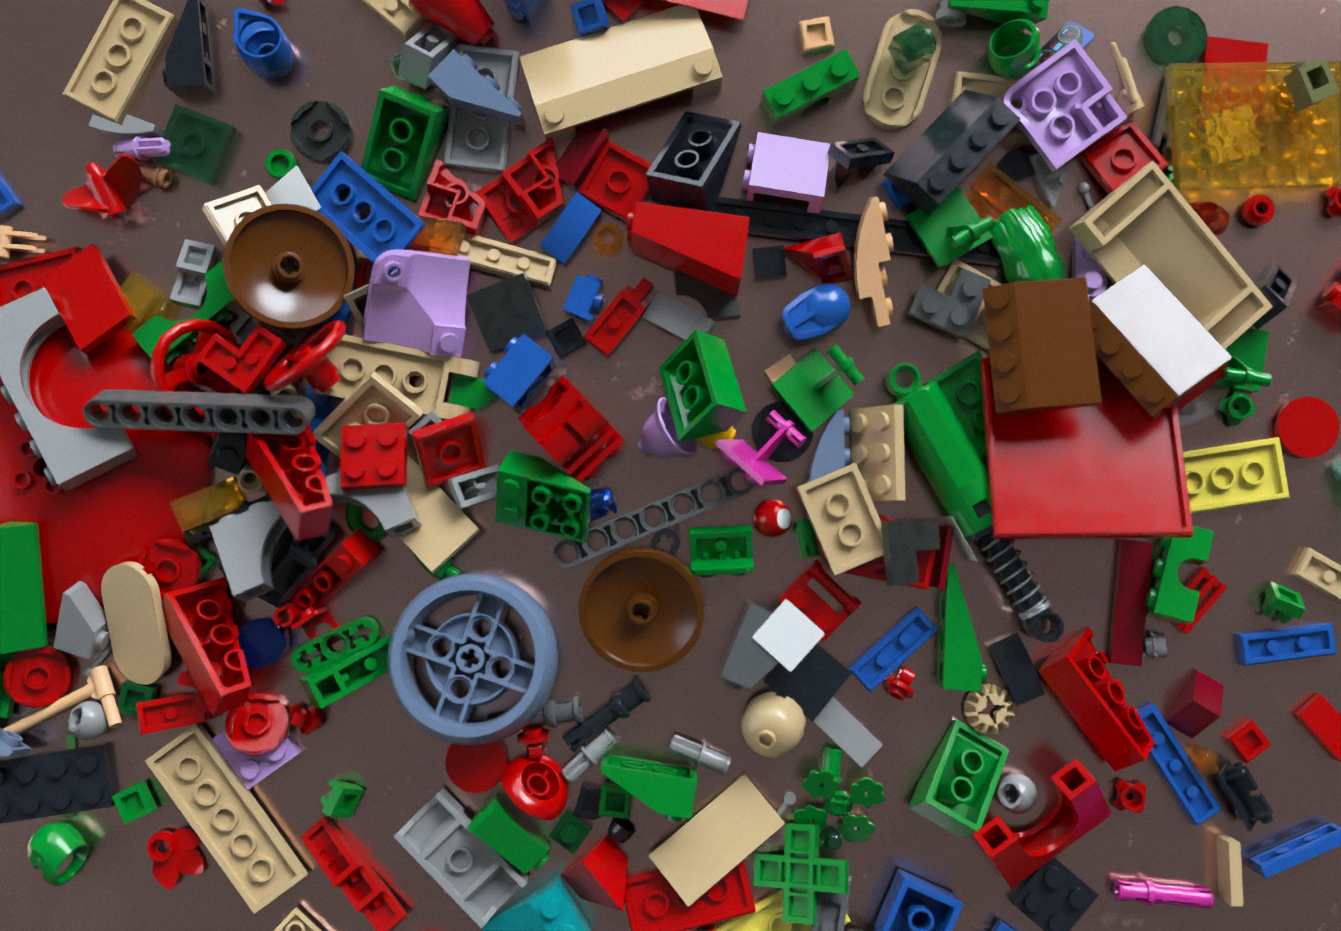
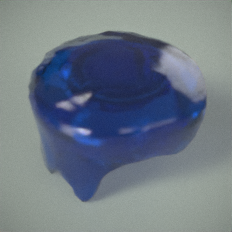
(601, 503)
(263, 642)

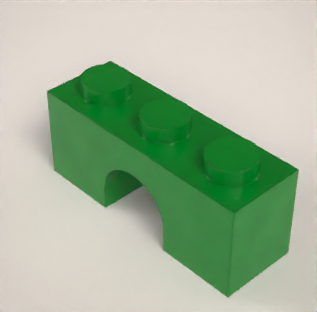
(824, 79)
(1169, 597)

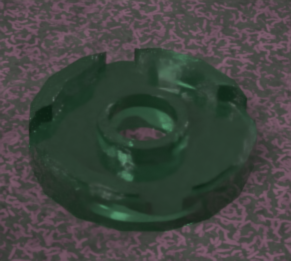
(1179, 20)

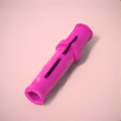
(1151, 893)

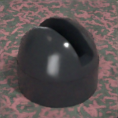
(620, 830)

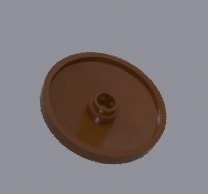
(288, 266)
(641, 610)

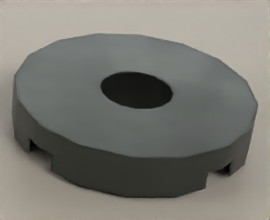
(312, 115)

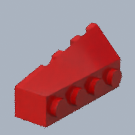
(293, 479)
(208, 642)
(1097, 702)

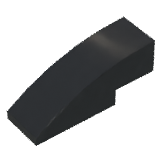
(294, 564)

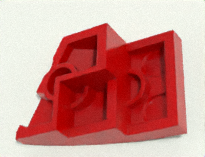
(524, 193)
(451, 200)

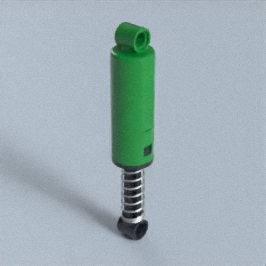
(963, 490)

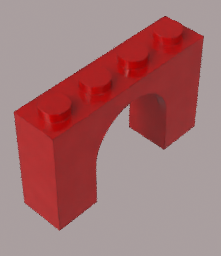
(1077, 812)

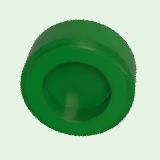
(279, 163)

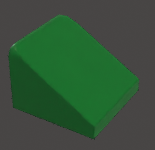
(615, 801)

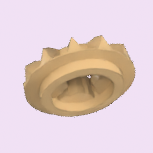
(977, 701)

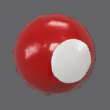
(772, 518)

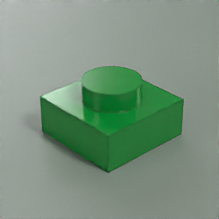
(134, 802)

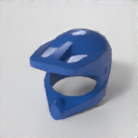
(262, 46)
(816, 312)

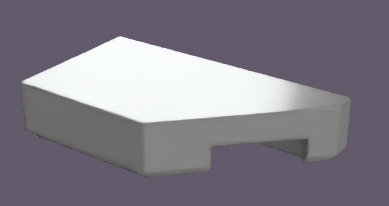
(1048, 182)

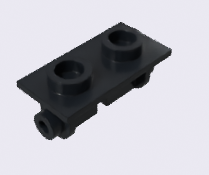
(1237, 783)

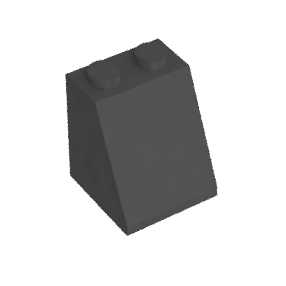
(745, 658)

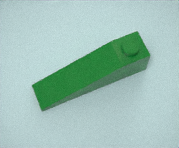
(958, 652)

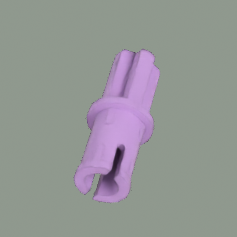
(142, 147)

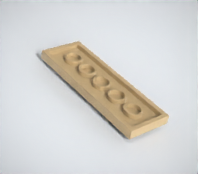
(226, 817)

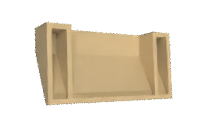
(621, 69)
(1157, 227)

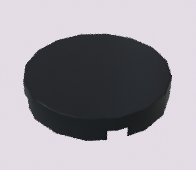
(763, 431)

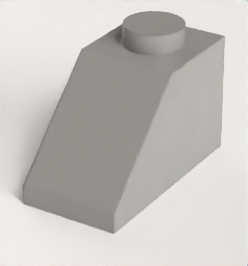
(424, 54)
(81, 623)

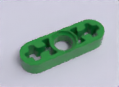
(311, 645)

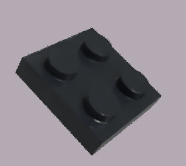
(1053, 897)

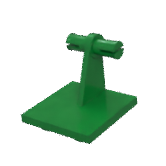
(951, 229)
(1247, 362)
(815, 388)

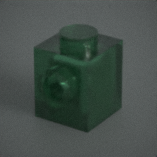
(912, 47)

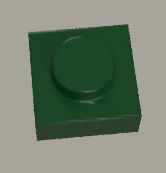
(134, 693)
(570, 831)

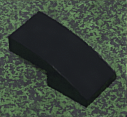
(1016, 669)

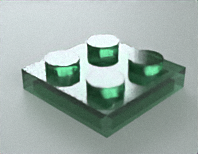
(197, 144)

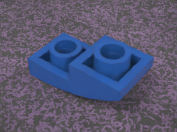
(570, 227)

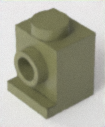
(1310, 83)

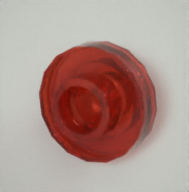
(1212, 215)

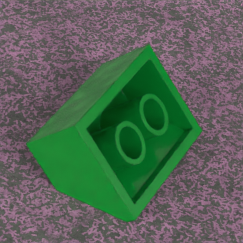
(701, 387)

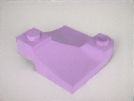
(1064, 105)
(418, 302)

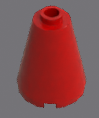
(460, 17)

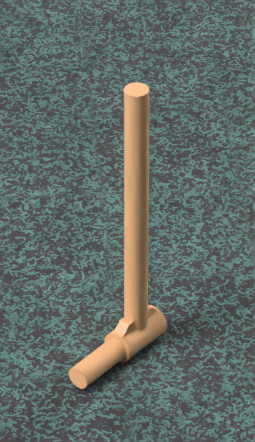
(98, 686)

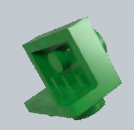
(721, 551)

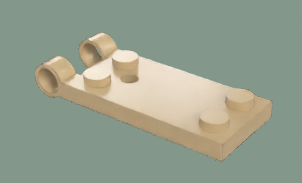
(396, 365)

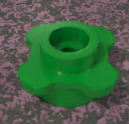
(1245, 405)

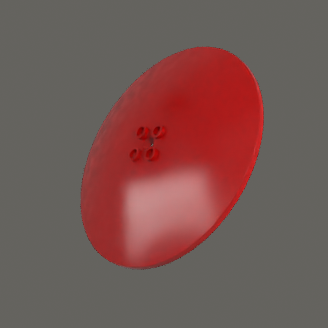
(117, 511)

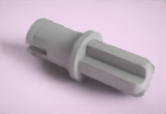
(699, 754)
(589, 756)

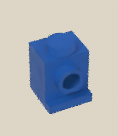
(584, 298)

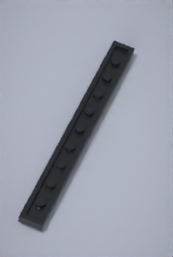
(798, 224)

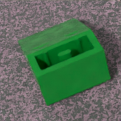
(541, 498)

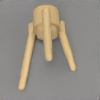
(1128, 98)

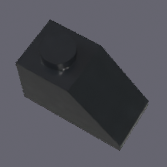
(1278, 290)

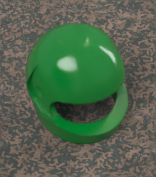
(1013, 52)
(51, 846)

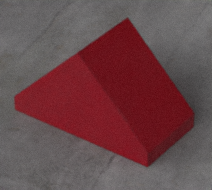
(1196, 705)

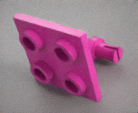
(755, 463)

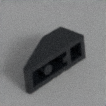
(189, 54)
(229, 448)

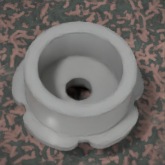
(1156, 645)

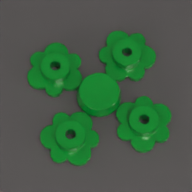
(840, 804)

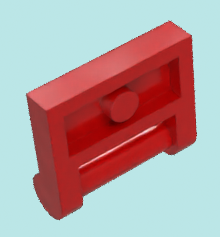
(813, 606)

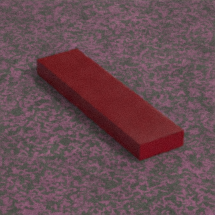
(1129, 601)

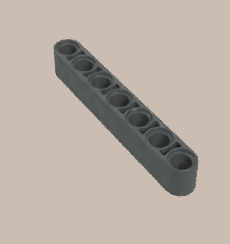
(186, 418)
(642, 529)

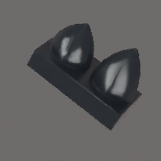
(859, 154)

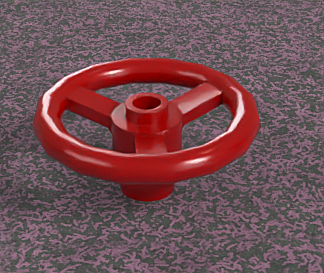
(309, 361)
(186, 366)

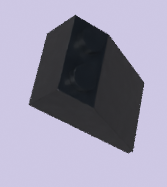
(693, 162)

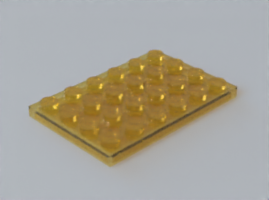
(1240, 131)

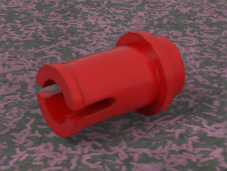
(280, 615)

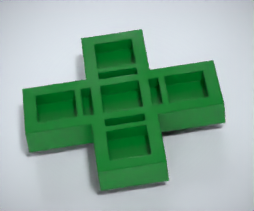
(801, 873)

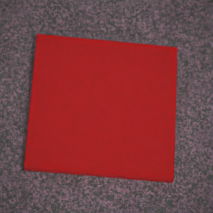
(1085, 469)

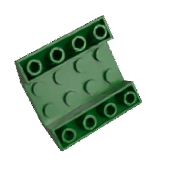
(21, 588)

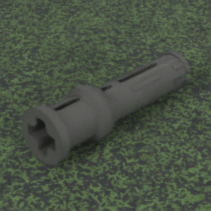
(554, 713)

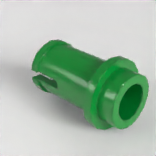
(805, 536)
(832, 761)

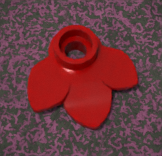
(180, 857)

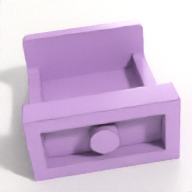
(788, 169)

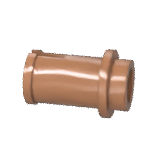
(158, 176)

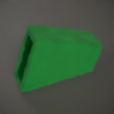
(510, 834)

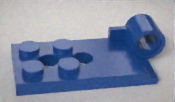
(390, 221)

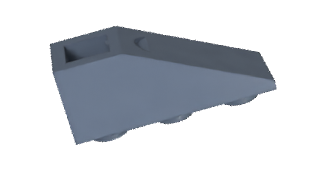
(469, 90)

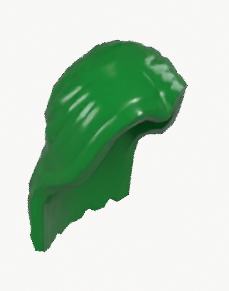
(1026, 246)

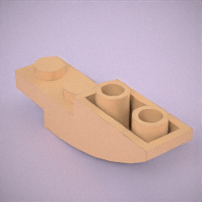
(871, 248)

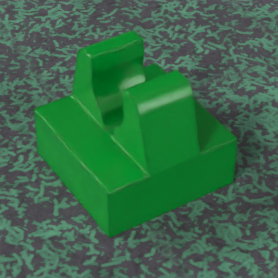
(1284, 600)
(342, 799)

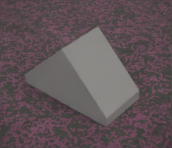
(474, 487)

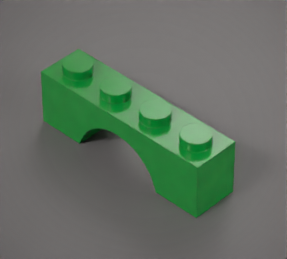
(216, 308)

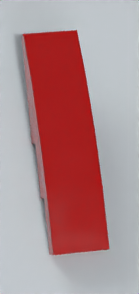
(354, 875)

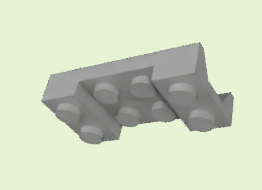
(458, 859)

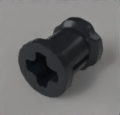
(669, 534)

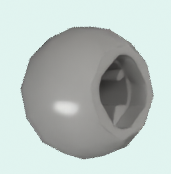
(88, 721)
(1016, 793)

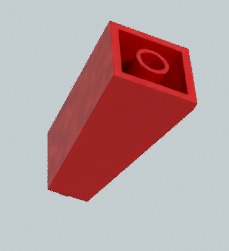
(691, 241)

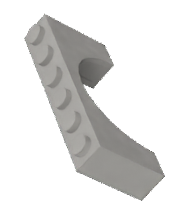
(69, 452)
(249, 538)

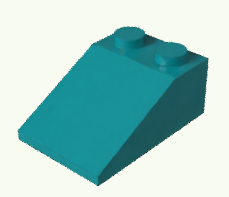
(544, 909)

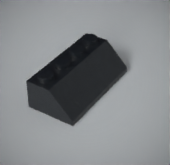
(951, 148)

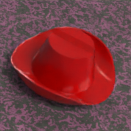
(536, 786)

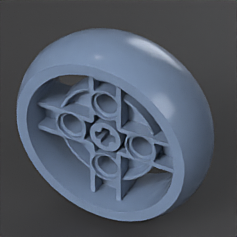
(452, 714)

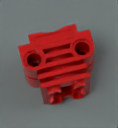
(571, 430)

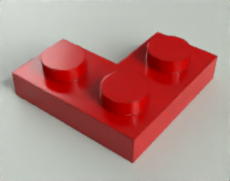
(245, 365)

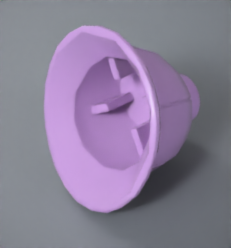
(660, 434)

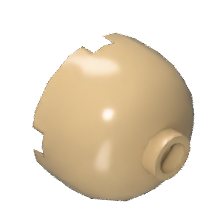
(773, 725)

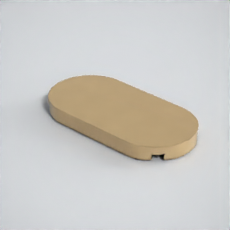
(889, 97)
(136, 622)

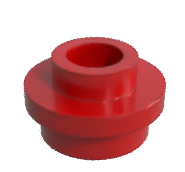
(1250, 213)

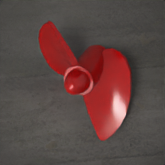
(109, 190)

